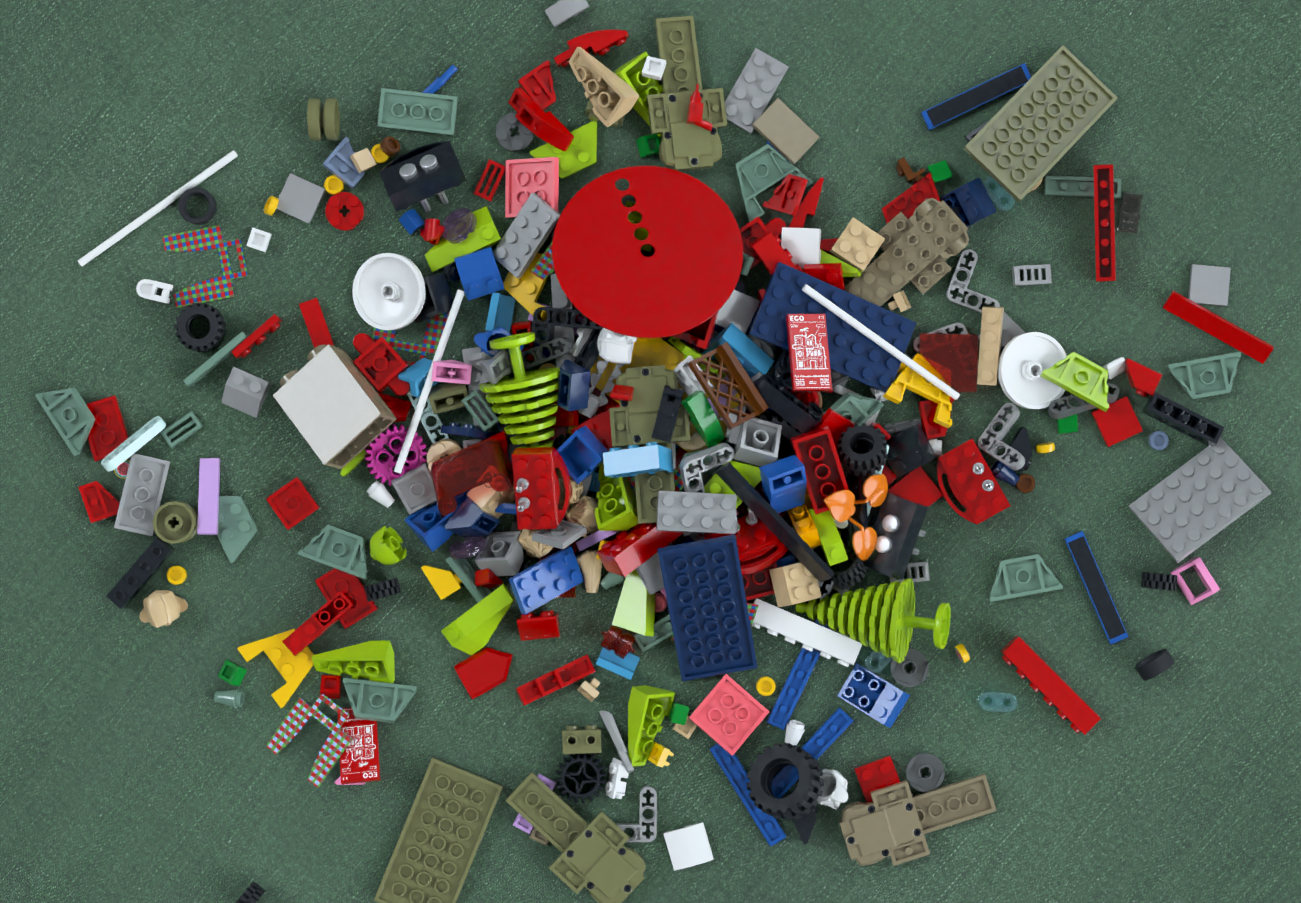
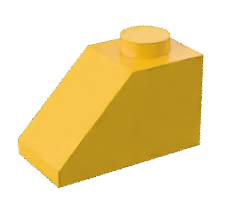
(442, 580)

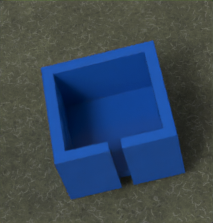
(582, 454)

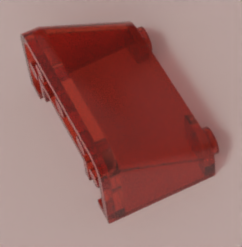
(469, 469)

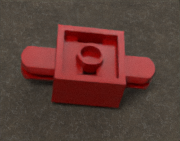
(756, 229)
(380, 364)

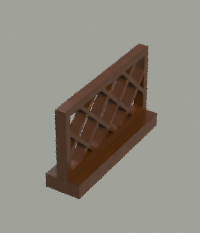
(738, 380)

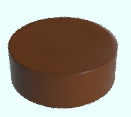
(390, 146)
(1025, 483)

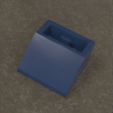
(970, 202)
(573, 386)
(471, 521)

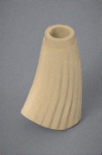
(591, 570)

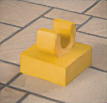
(659, 755)

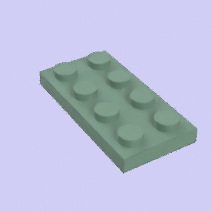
(417, 111)

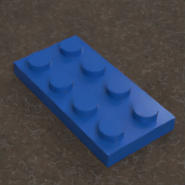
(546, 580)

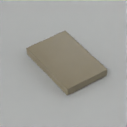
(785, 131)

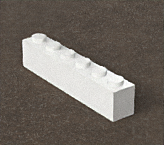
(806, 632)

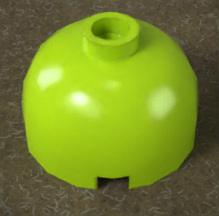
(386, 546)

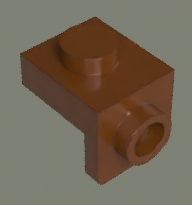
(903, 169)

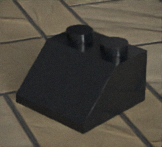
(437, 298)
(909, 450)

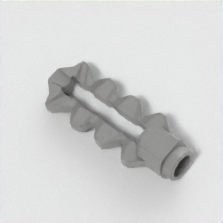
(594, 401)

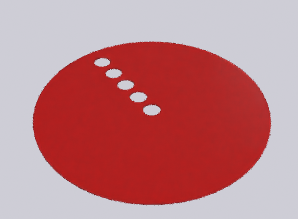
(656, 295)

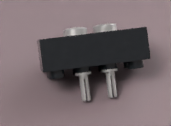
(422, 174)
(897, 531)

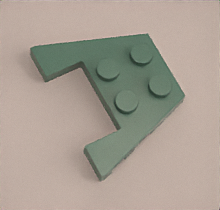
(760, 172)

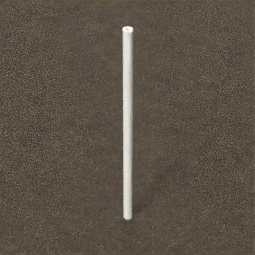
(157, 208)
(879, 341)
(428, 383)

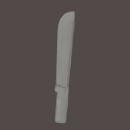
(617, 740)

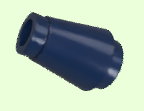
(1004, 473)

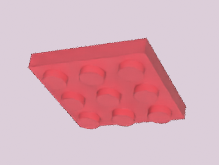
(529, 177)
(728, 714)

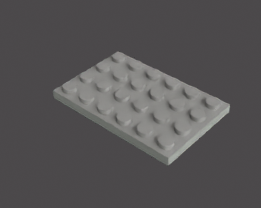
(1199, 500)

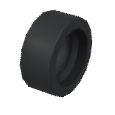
(197, 220)
(1154, 664)

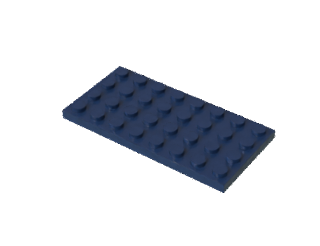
(849, 349)
(707, 607)

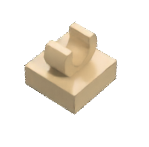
(900, 301)
(589, 689)

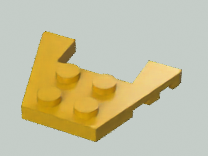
(527, 288)
(916, 383)
(290, 667)

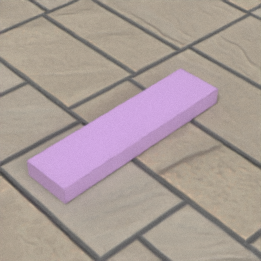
(208, 496)

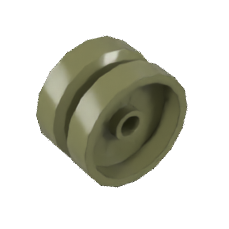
(323, 120)
(165, 519)

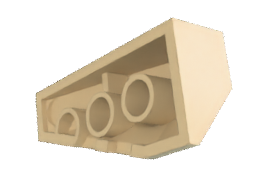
(606, 90)

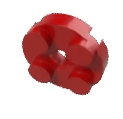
(337, 203)

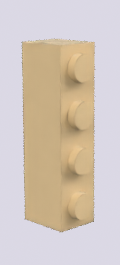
(990, 345)

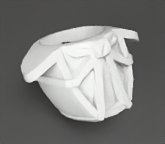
(615, 346)
(833, 790)

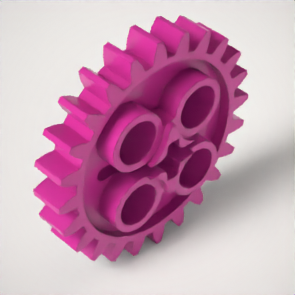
(383, 467)

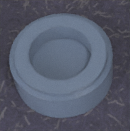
(1158, 440)

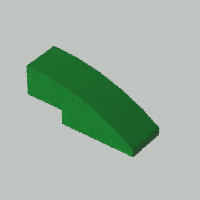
(704, 418)

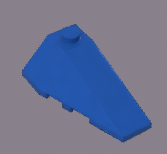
(429, 523)

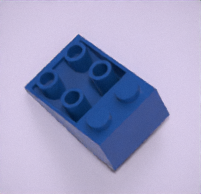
(784, 483)
(873, 695)

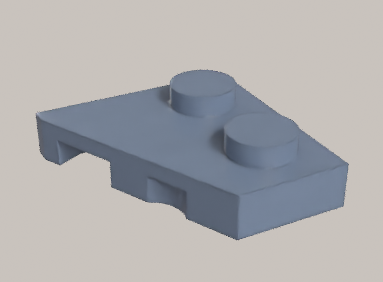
(341, 165)

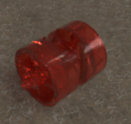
(617, 641)

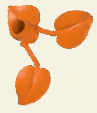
(842, 508)

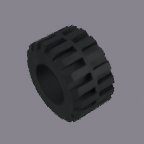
(184, 322)
(866, 462)

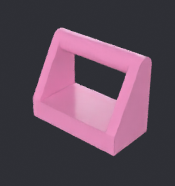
(1204, 575)

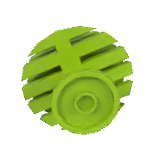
(524, 396)
(879, 617)

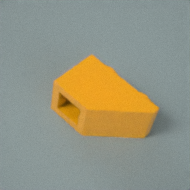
(804, 525)

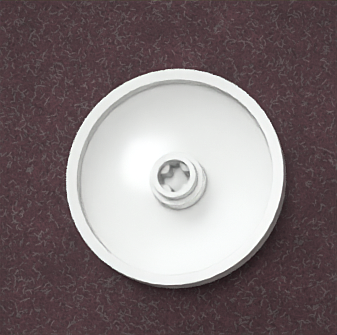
(389, 291)
(1021, 368)

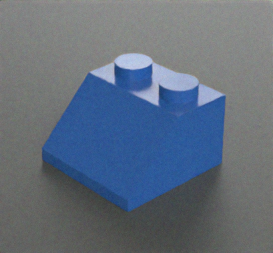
(479, 273)

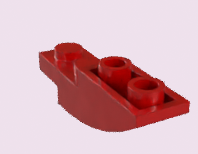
(596, 41)
(540, 123)
(318, 623)

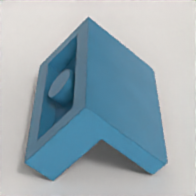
(500, 312)
(417, 375)
(613, 663)

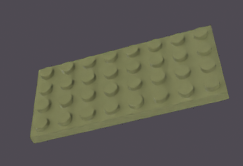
(1040, 123)
(439, 836)

